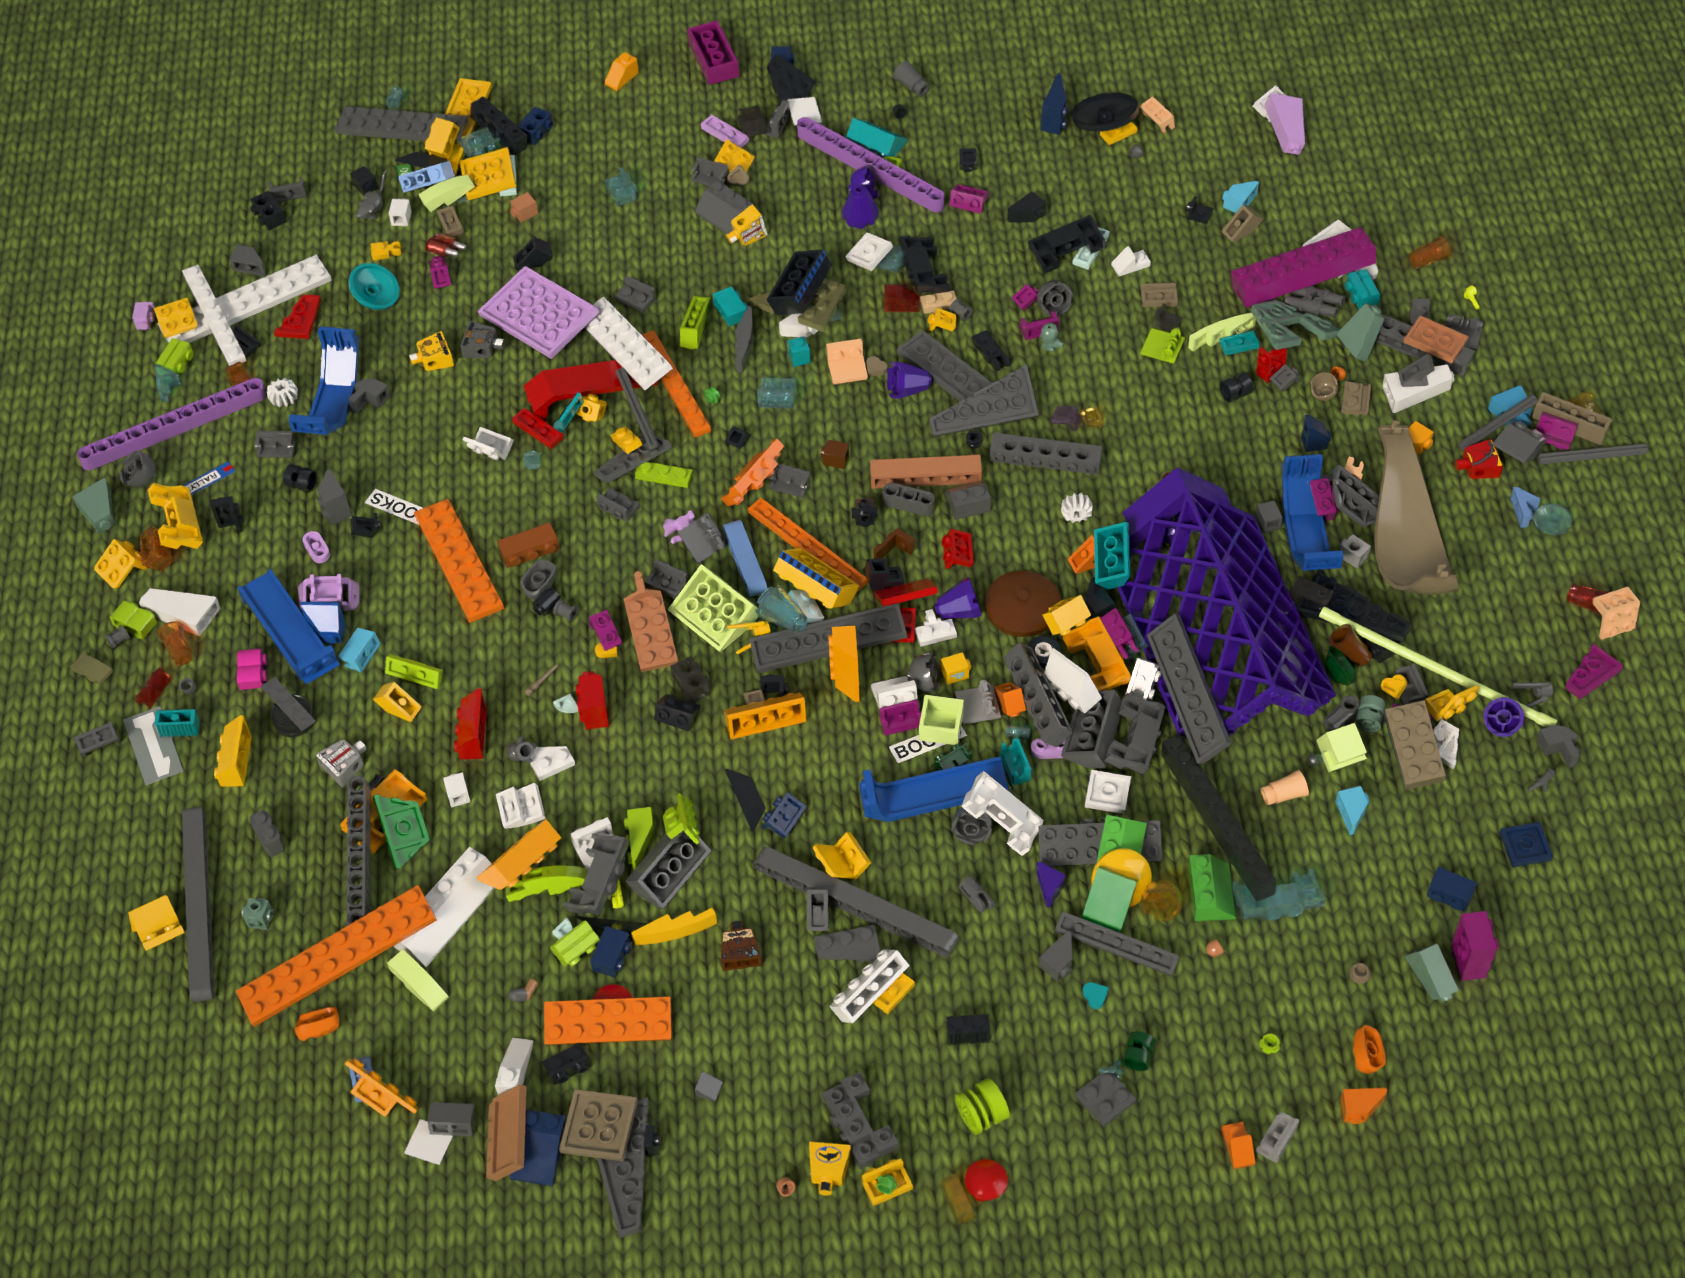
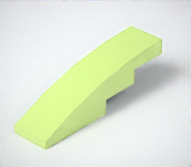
(1220, 329)

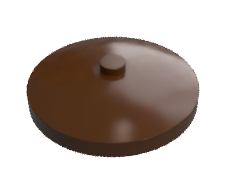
(1018, 601)

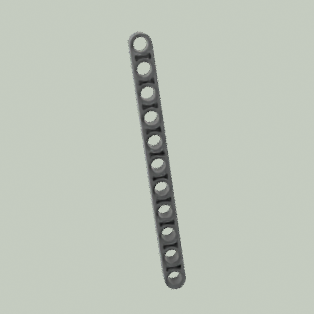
(857, 902)
(197, 904)

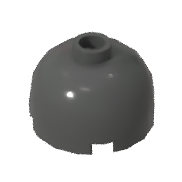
(1054, 297)
(138, 470)
(924, 672)
(969, 829)

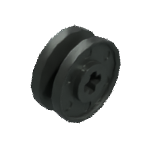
(284, 724)

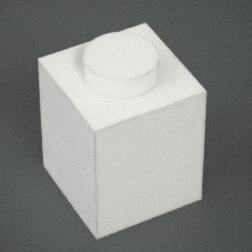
(400, 212)
(456, 789)

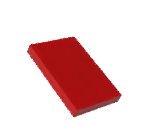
(906, 592)

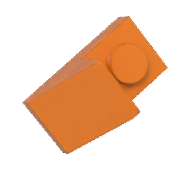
(1083, 557)
(1238, 1145)

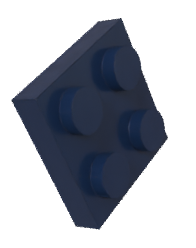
(1526, 844)

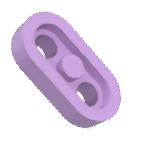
(318, 550)
(1047, 751)

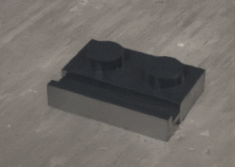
(246, 341)

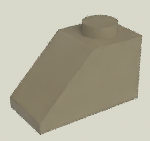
(1242, 223)

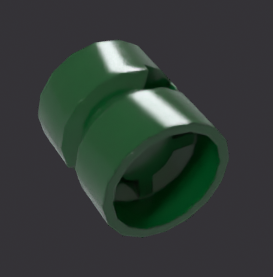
(1138, 1051)

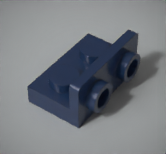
(783, 815)

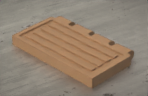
(506, 1133)

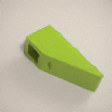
(640, 833)

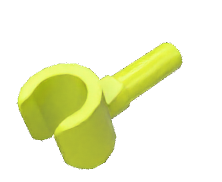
(1469, 294)

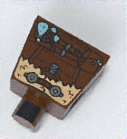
(739, 948)

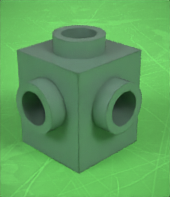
(257, 913)

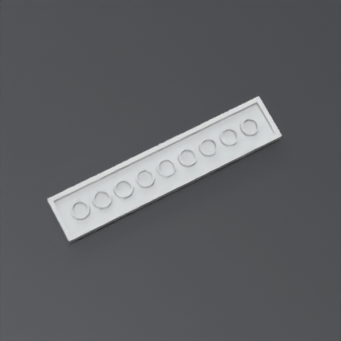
(262, 295)

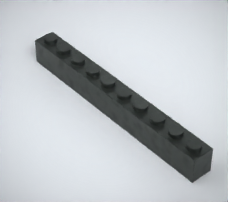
(1219, 818)

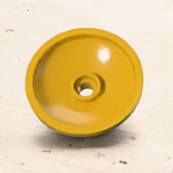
(1129, 864)

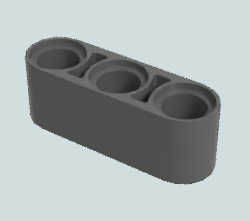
(908, 499)

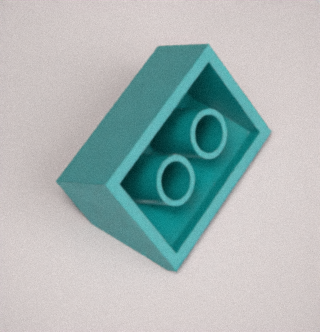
(875, 138)
(1112, 555)

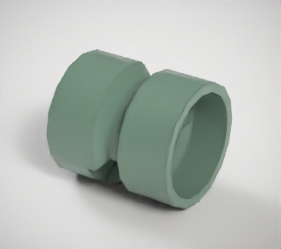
(1370, 713)

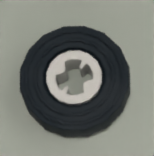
(1043, 643)

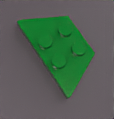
(402, 827)

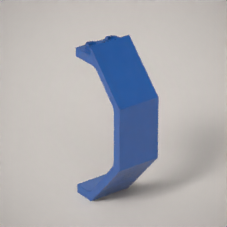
(336, 383)
(1303, 527)

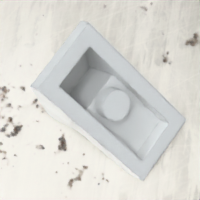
(1130, 262)

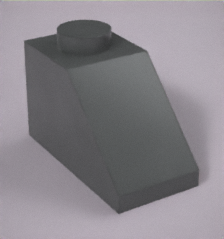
(246, 260)
(1058, 958)

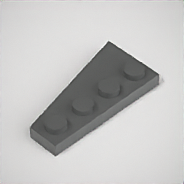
(624, 462)

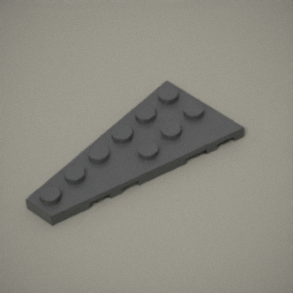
(996, 404)

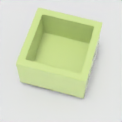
(941, 720)

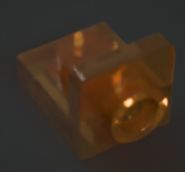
(236, 374)

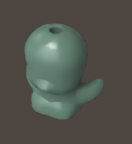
(1049, 337)

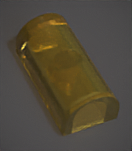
(958, 1199)

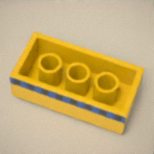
(815, 578)

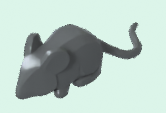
(371, 203)

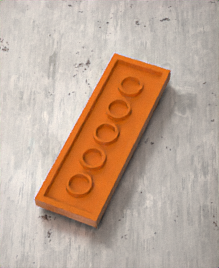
(607, 1020)

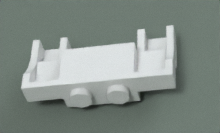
(1002, 806)

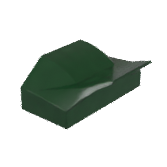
(1339, 667)

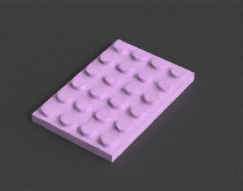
(538, 312)

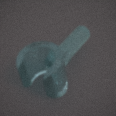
(1113, 1069)

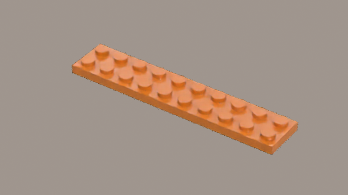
(336, 955)

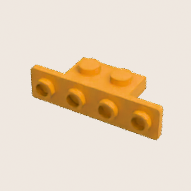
(377, 1093)

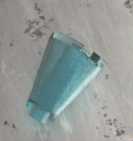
(780, 609)

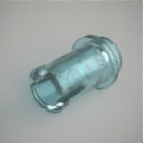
(1018, 731)

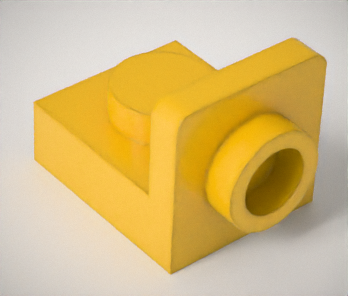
(942, 319)

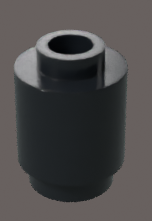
(546, 602)

